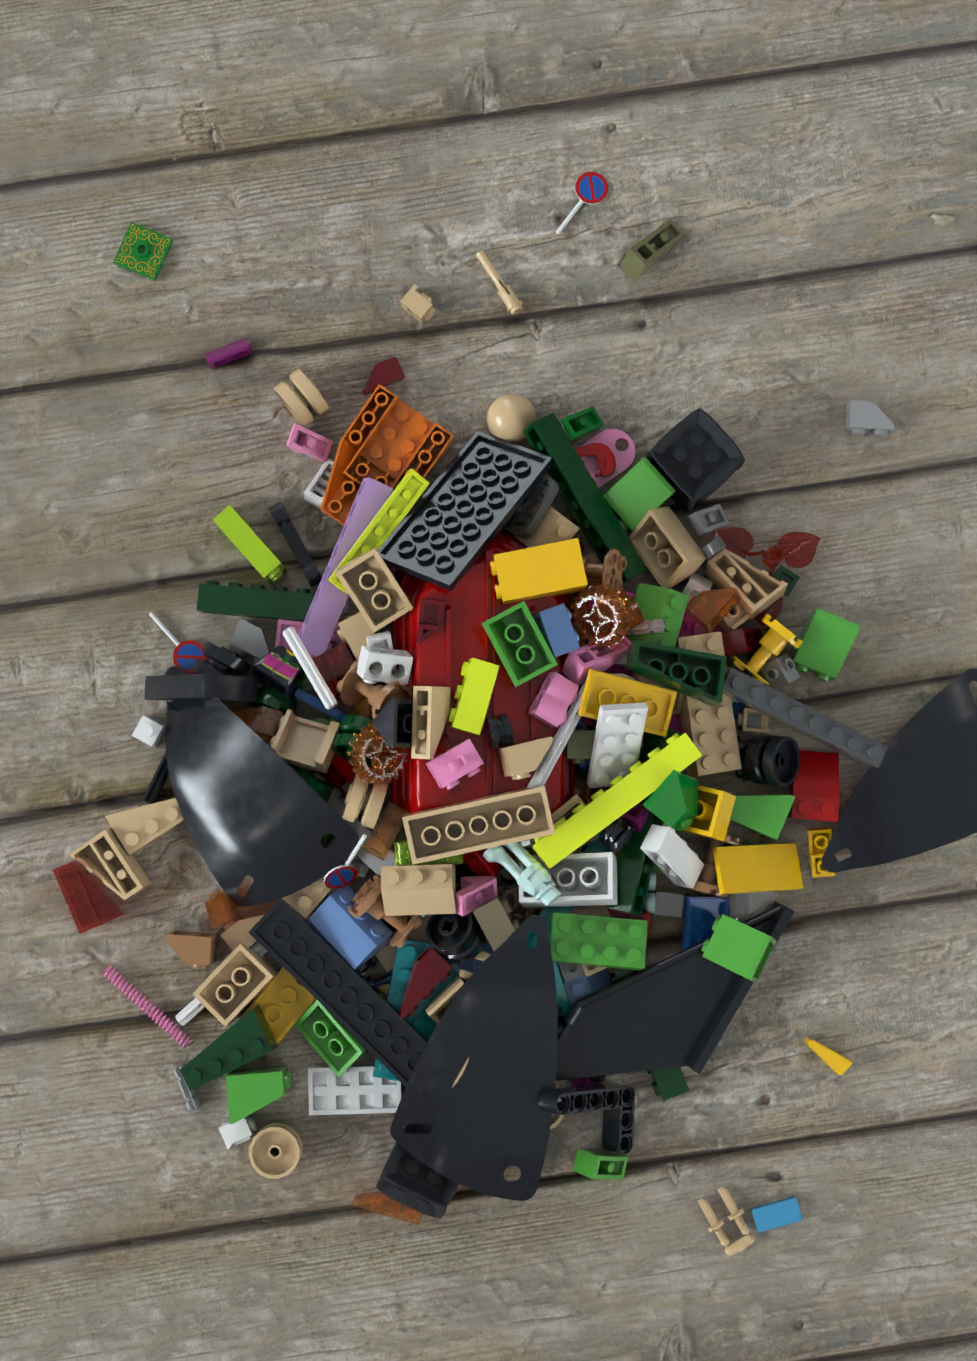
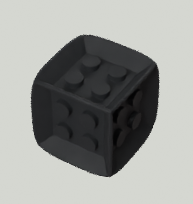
(695, 458)
(415, 1183)

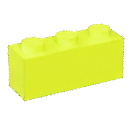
(473, 696)

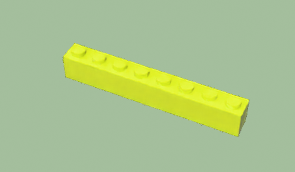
(615, 801)

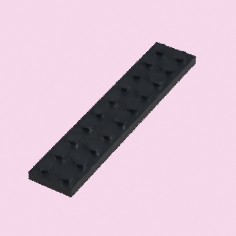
(340, 989)

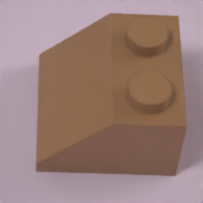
(194, 947)

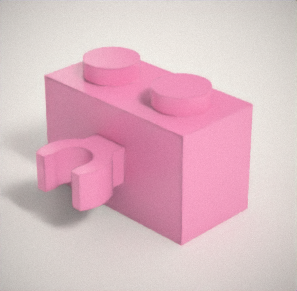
(454, 764)

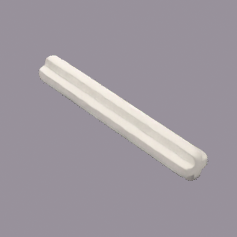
(310, 668)

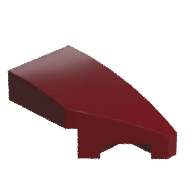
(384, 373)
(429, 618)

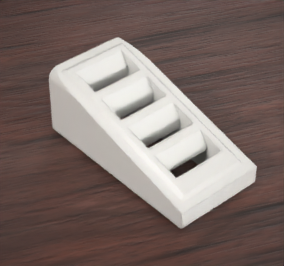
(311, 497)

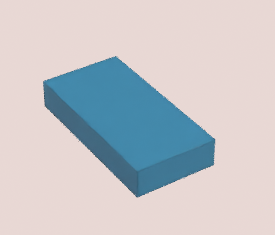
(776, 1214)

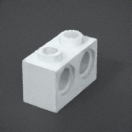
(386, 660)

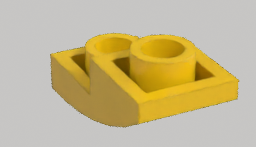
(817, 843)

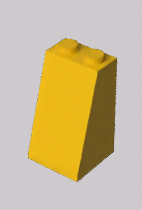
(539, 571)

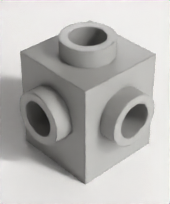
(779, 671)

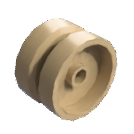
(301, 397)
(364, 799)
(271, 1163)

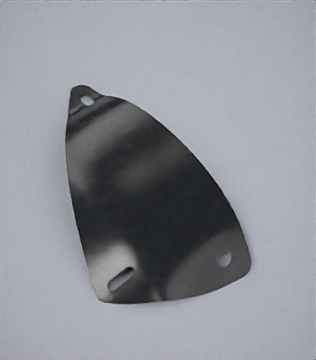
(920, 791)
(247, 805)

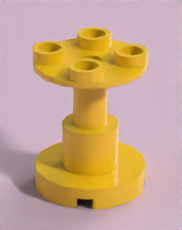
(772, 643)

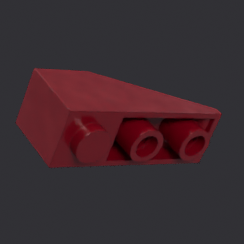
(424, 975)

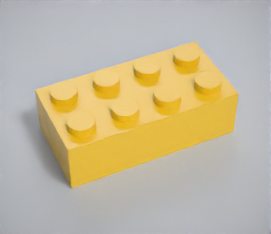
(713, 813)

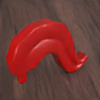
(602, 453)

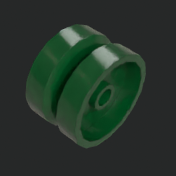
(349, 725)

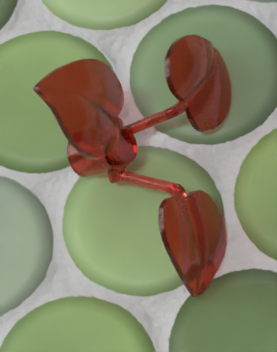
(795, 546)

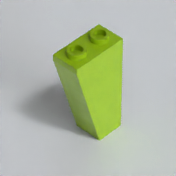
(250, 545)

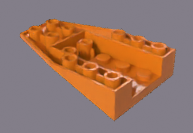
(382, 445)

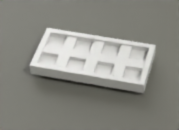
(616, 742)
(352, 1092)

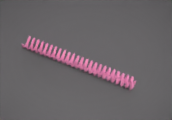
(171, 1031)

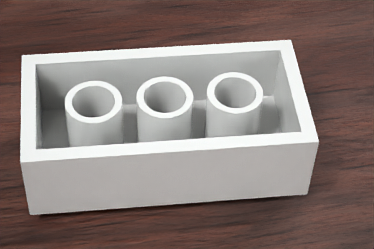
(580, 879)

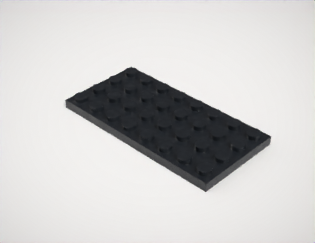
(464, 510)

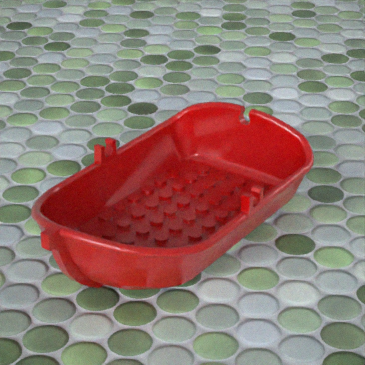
(440, 663)

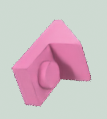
(309, 443)
(475, 893)

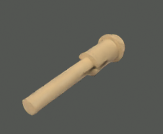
(505, 292)

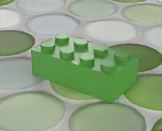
(598, 941)

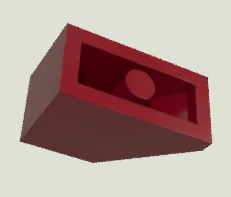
(741, 641)

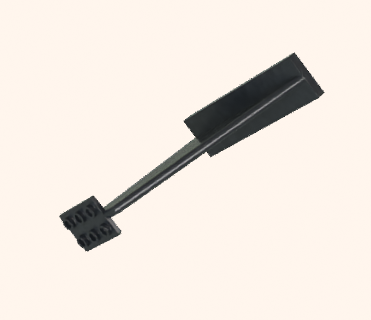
(659, 1014)

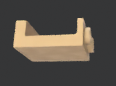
(305, 742)

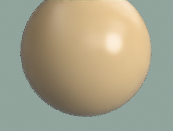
(510, 417)

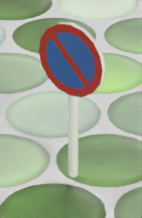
(590, 189)
(186, 652)
(344, 874)

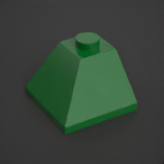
(675, 800)

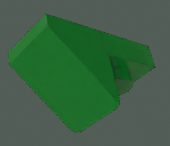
(582, 423)

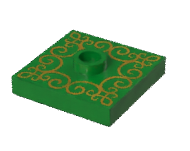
(143, 251)

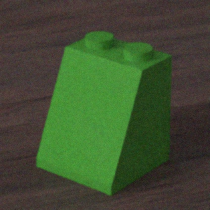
(637, 494)
(824, 644)
(762, 813)
(738, 947)
(254, 1088)

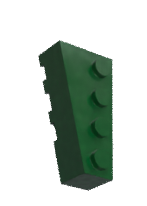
(684, 670)
(237, 1046)

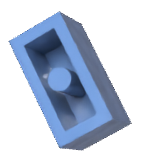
(557, 629)

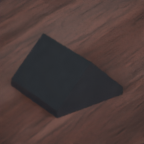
(395, 722)

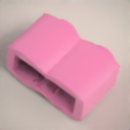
(553, 700)

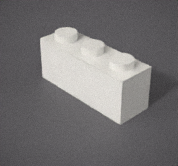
(672, 855)

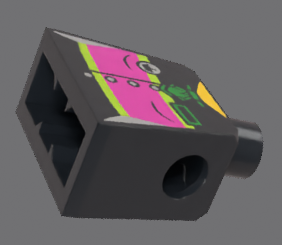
(279, 671)

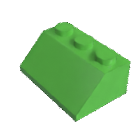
(662, 604)
(519, 644)
(330, 1039)

